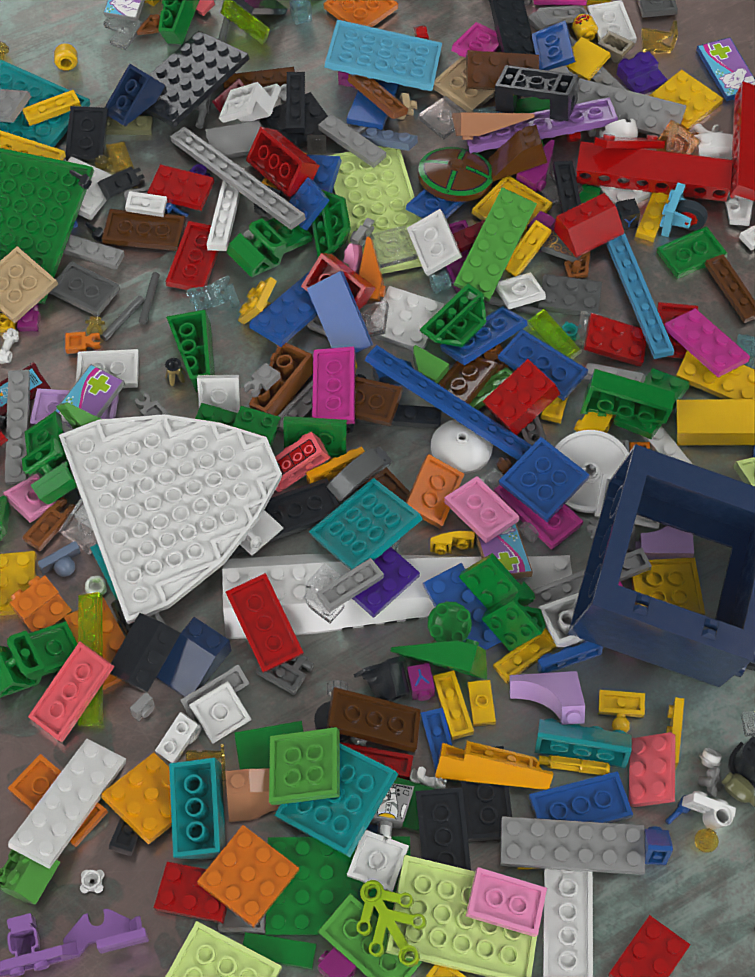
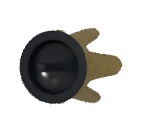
(174, 367)

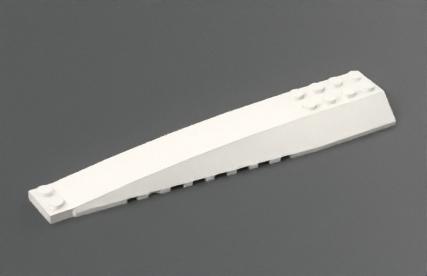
(291, 573)

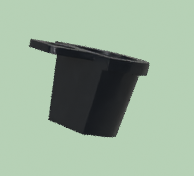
(387, 679)
(743, 760)

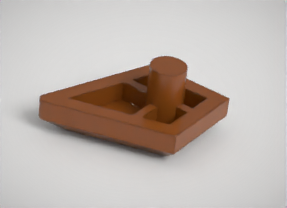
(150, 25)
(578, 268)

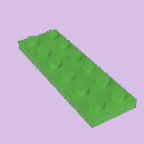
(496, 243)

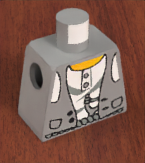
(393, 809)

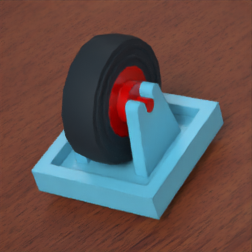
(682, 212)

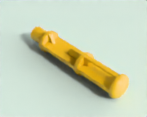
(575, 765)

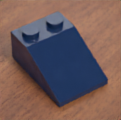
(133, 95)
(194, 658)

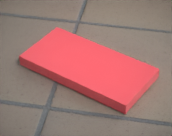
(71, 691)

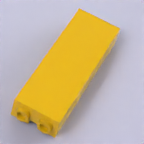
(715, 422)

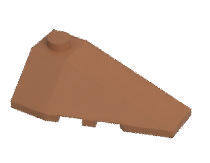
(478, 124)
(248, 794)

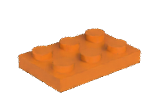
(430, 487)

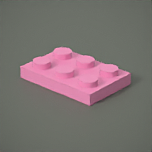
(481, 509)
(506, 902)

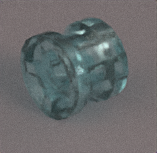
(440, 282)

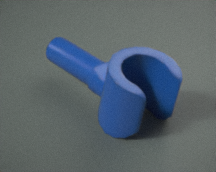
(172, 207)
(678, 811)

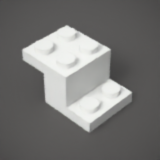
(250, 103)

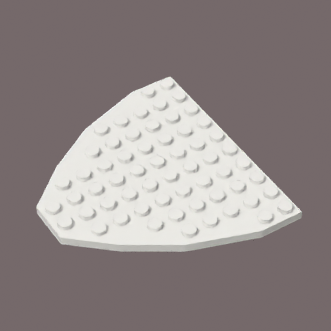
(168, 500)

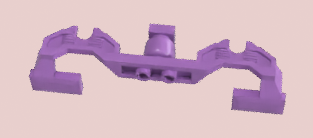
(24, 941)

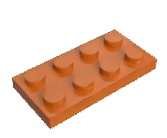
(111, 636)
(35, 782)

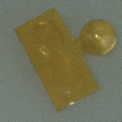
(118, 158)

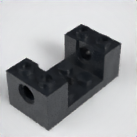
(541, 84)

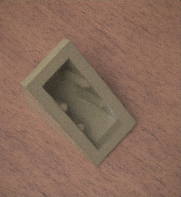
(616, 45)

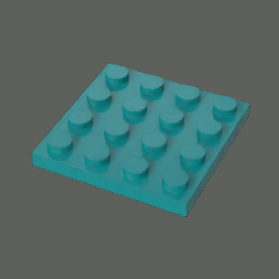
(365, 525)
(345, 818)

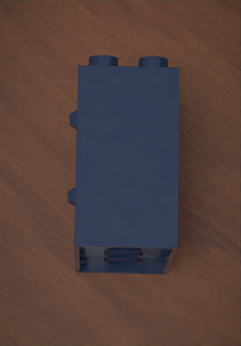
(662, 632)

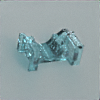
(212, 295)

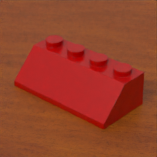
(280, 161)

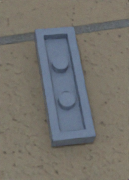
(391, 139)

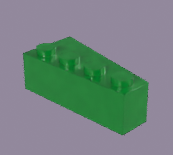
(176, 19)
(194, 343)
(626, 398)

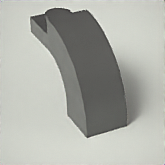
(358, 472)

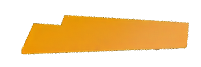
(491, 766)

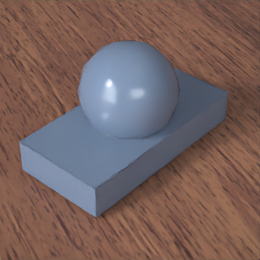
(61, 560)

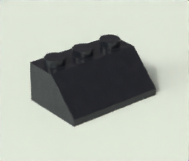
(143, 652)

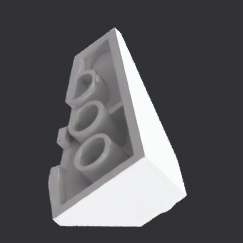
(715, 145)

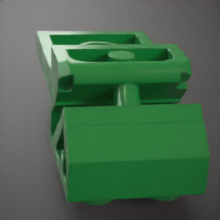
(267, 246)
(246, 419)
(48, 458)
(505, 602)
(33, 656)

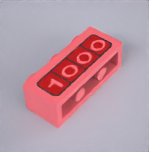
(300, 458)

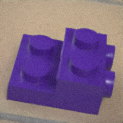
(641, 73)

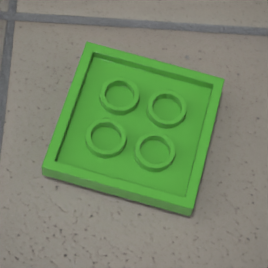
(304, 766)

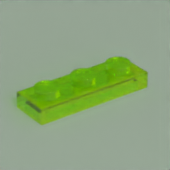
(245, 20)
(554, 334)

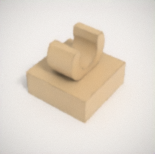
(404, 99)

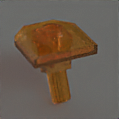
(678, 139)

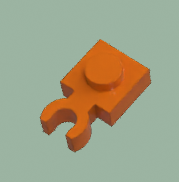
(79, 342)

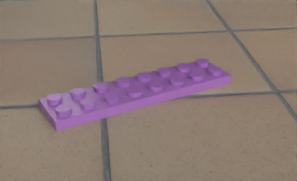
(583, 117)

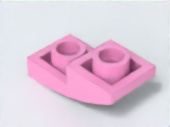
(353, 256)

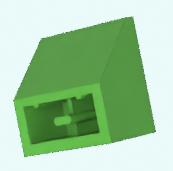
(25, 878)

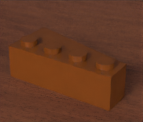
(295, 369)

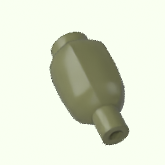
(739, 788)

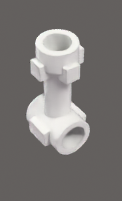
(10, 337)

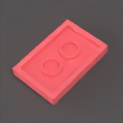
(652, 770)

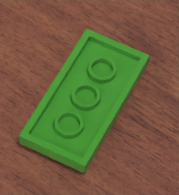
(342, 934)

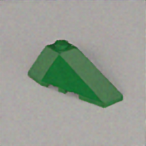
(458, 655)

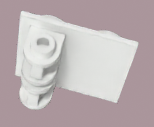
(261, 533)

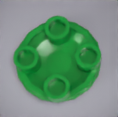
(449, 622)

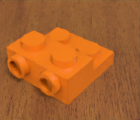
(39, 604)

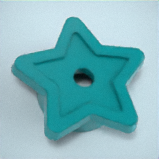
(570, 327)

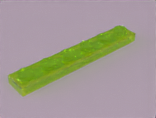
(91, 635)

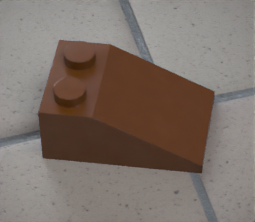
(518, 154)

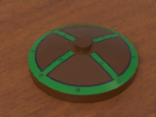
(455, 174)

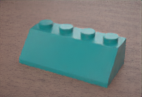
(583, 742)
(197, 809)

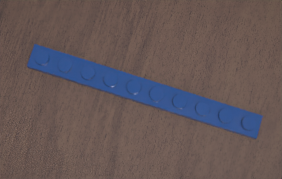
(447, 402)

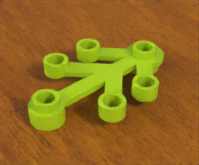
(388, 919)

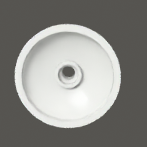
(463, 455)

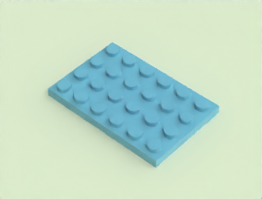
(383, 55)

